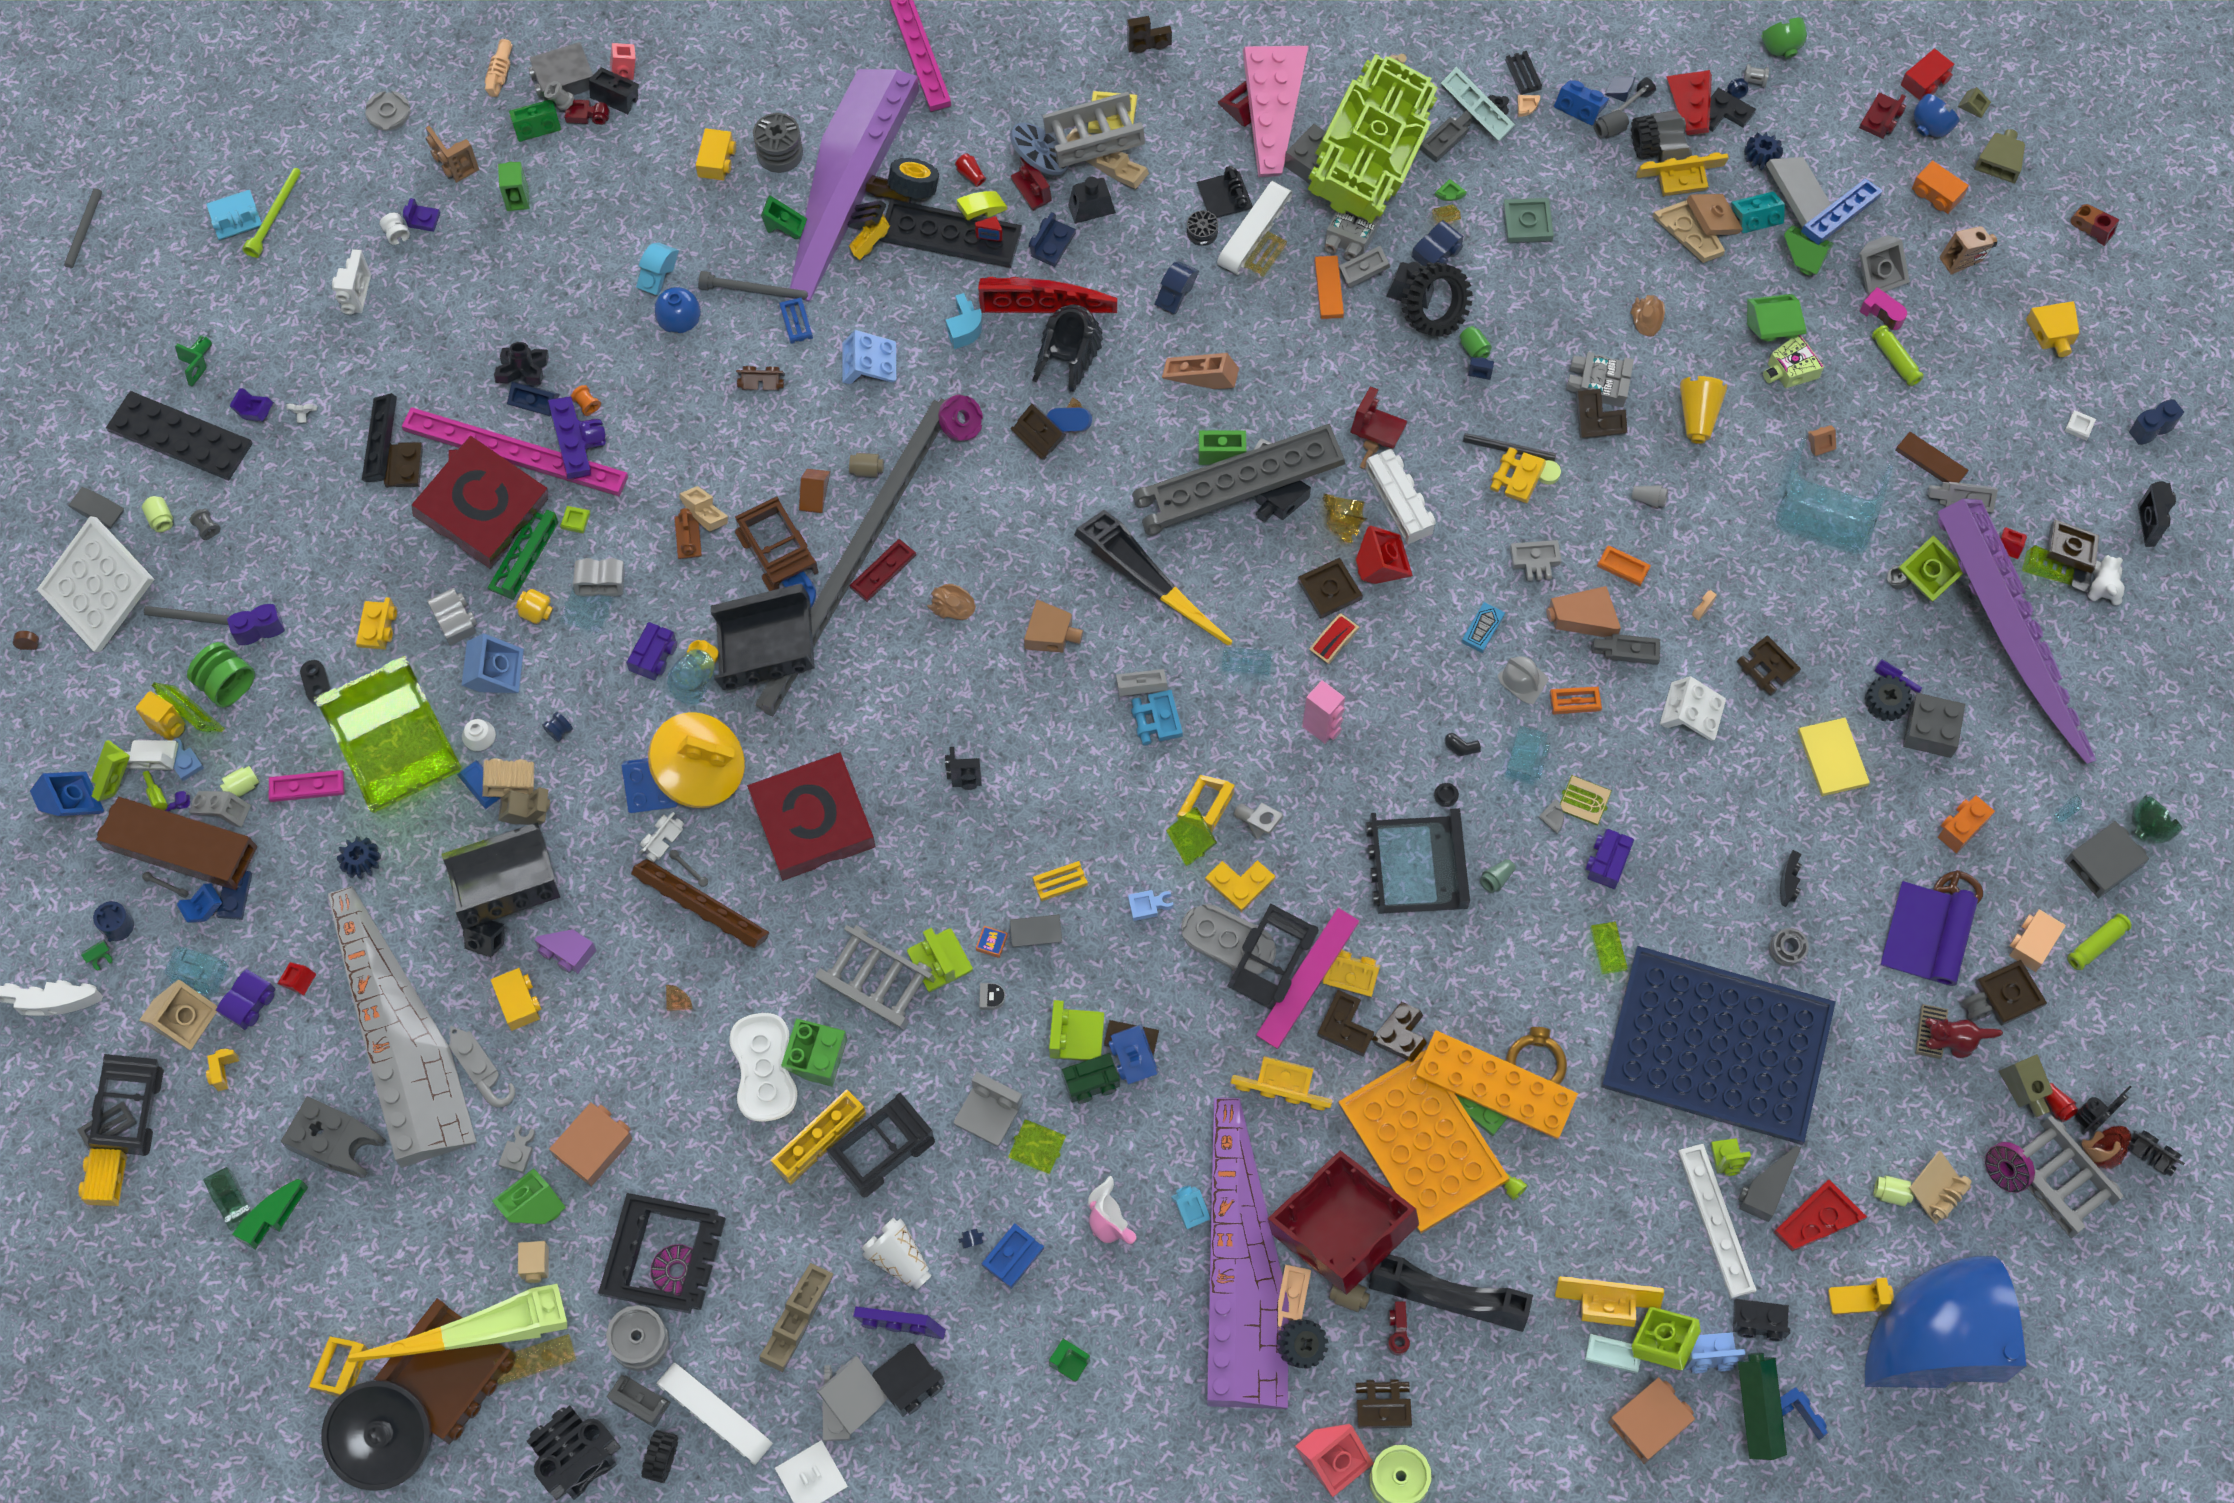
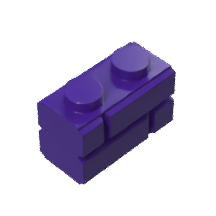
(652, 651)
(1610, 858)

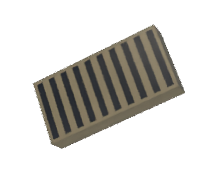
(1924, 1032)

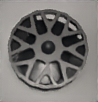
(1201, 228)

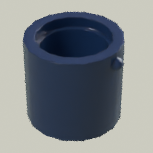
(113, 921)

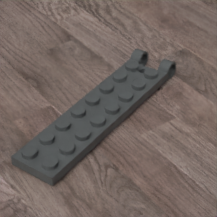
(1239, 477)

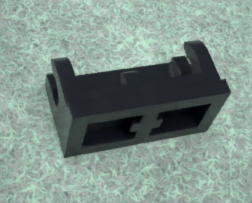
(613, 90)

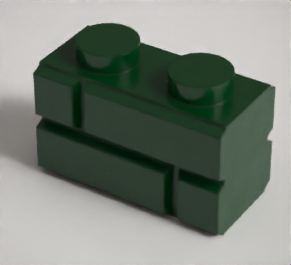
(1091, 1078)

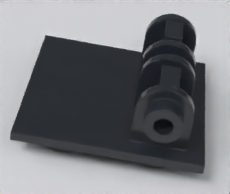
(1225, 193)
(2095, 1112)
(2168, 1157)

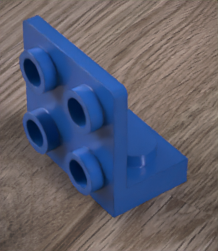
(641, 789)

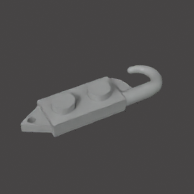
(478, 1066)

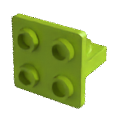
(942, 955)

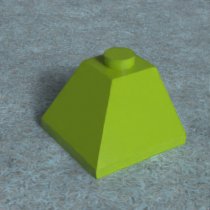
(1932, 568)

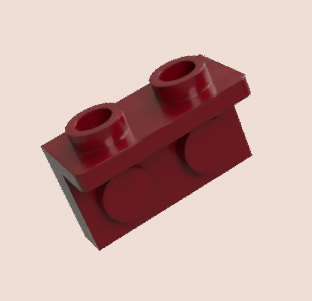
(1882, 115)
(1031, 185)

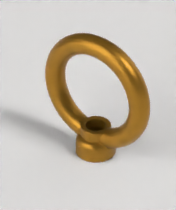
(1540, 1037)

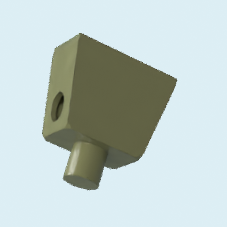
(2002, 156)
(2028, 1084)

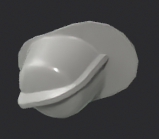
(1523, 679)

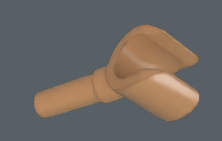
(1372, 448)

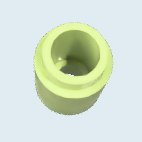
(157, 514)
(240, 781)
(1893, 1190)

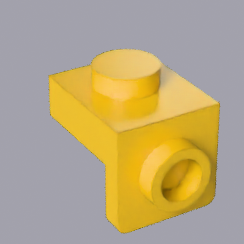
(216, 1074)

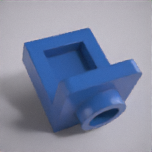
(201, 905)

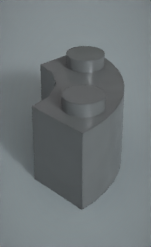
(1672, 136)

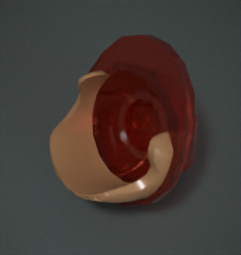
(2108, 1147)

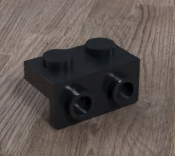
(963, 772)

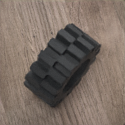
(1645, 136)
(659, 1456)

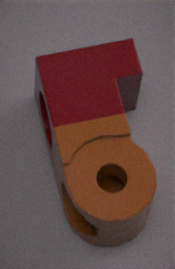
(2095, 223)

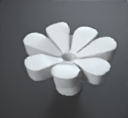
(301, 410)

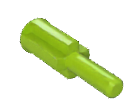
(154, 793)

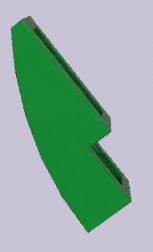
(270, 1213)

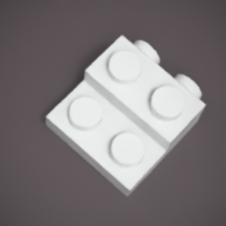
(352, 283)

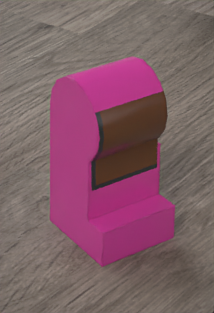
(1885, 308)

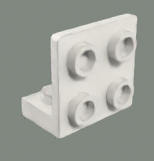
(1694, 706)

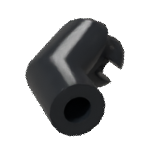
(1460, 747)

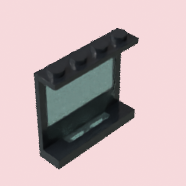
(1418, 864)

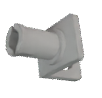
(1258, 819)

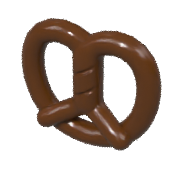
(1954, 876)

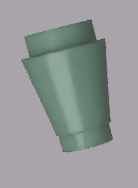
(1496, 876)

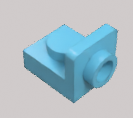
(1191, 1206)

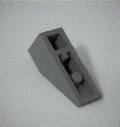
(1766, 1189)

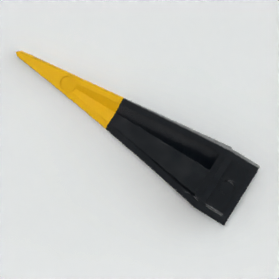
(1120, 550)

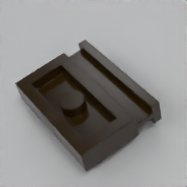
(1038, 431)
(404, 465)

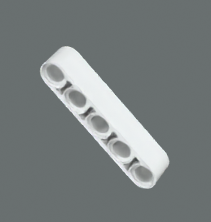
(1254, 226)
(714, 1413)

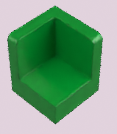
(1069, 1360)

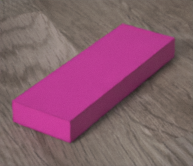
(306, 786)

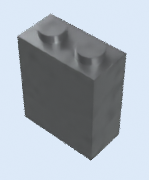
(565, 65)

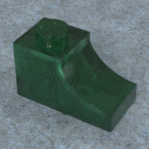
(227, 1197)

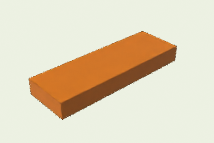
(1329, 287)

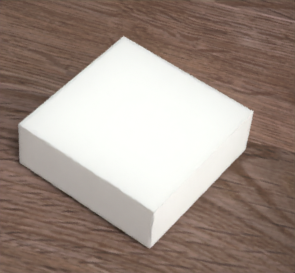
(2080, 425)

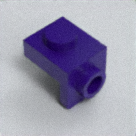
(251, 407)

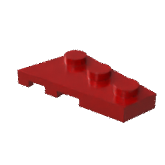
(1693, 99)
(1819, 1217)

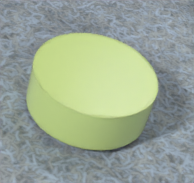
(1550, 473)

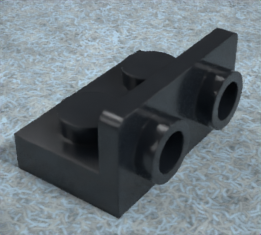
(1761, 1318)

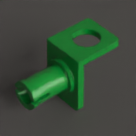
(194, 357)

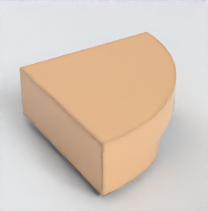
(1527, 104)
(1708, 600)

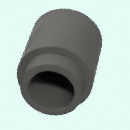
(1611, 124)

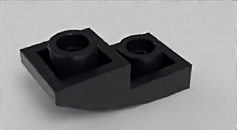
(1789, 881)

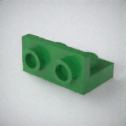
(535, 120)

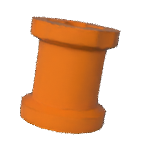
(585, 400)

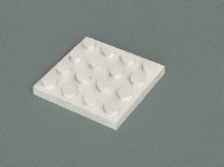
(95, 584)

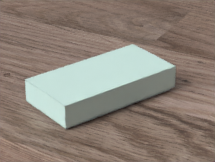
(1611, 1354)

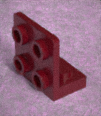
(1375, 424)

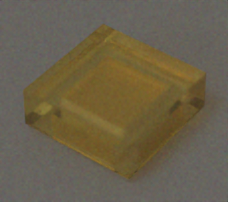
(1446, 213)

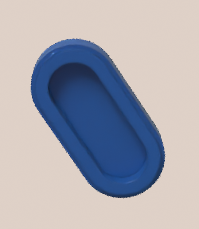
(1071, 419)

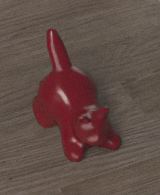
(1960, 1036)

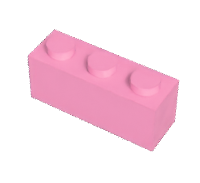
(1324, 712)

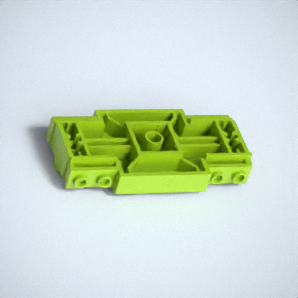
(1373, 138)

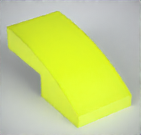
(981, 203)

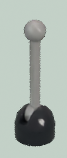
(1644, 89)

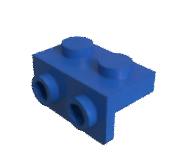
(1580, 101)

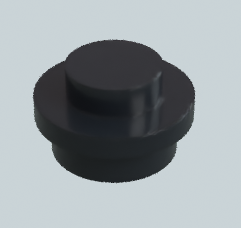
(1446, 794)

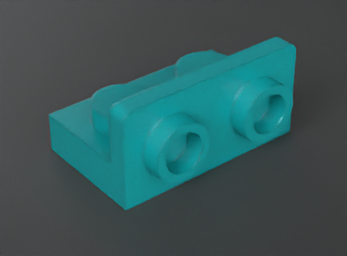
(1759, 211)

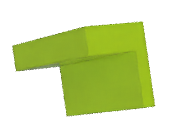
(109, 771)

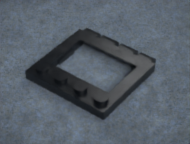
(628, 1242)

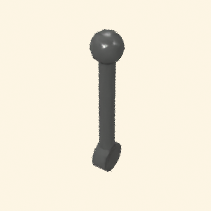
(147, 876)
(703, 881)

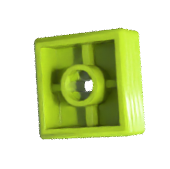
(1666, 1338)

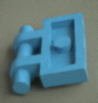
(1164, 715)

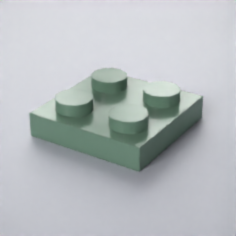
(1528, 220)

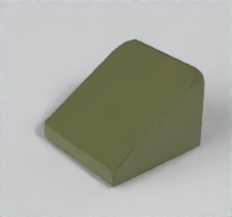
(1974, 102)

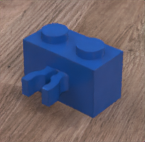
(1134, 1054)

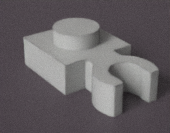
(517, 1154)

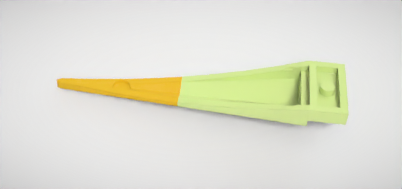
(514, 1319)

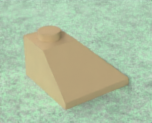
(179, 1014)

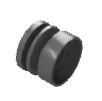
(778, 142)

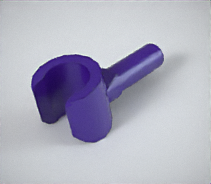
(181, 801)

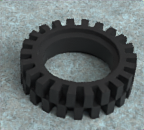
(1415, 295)

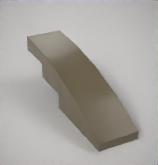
(796, 1317)

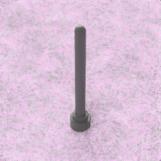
(708, 281)

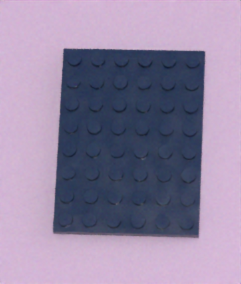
(1719, 1045)

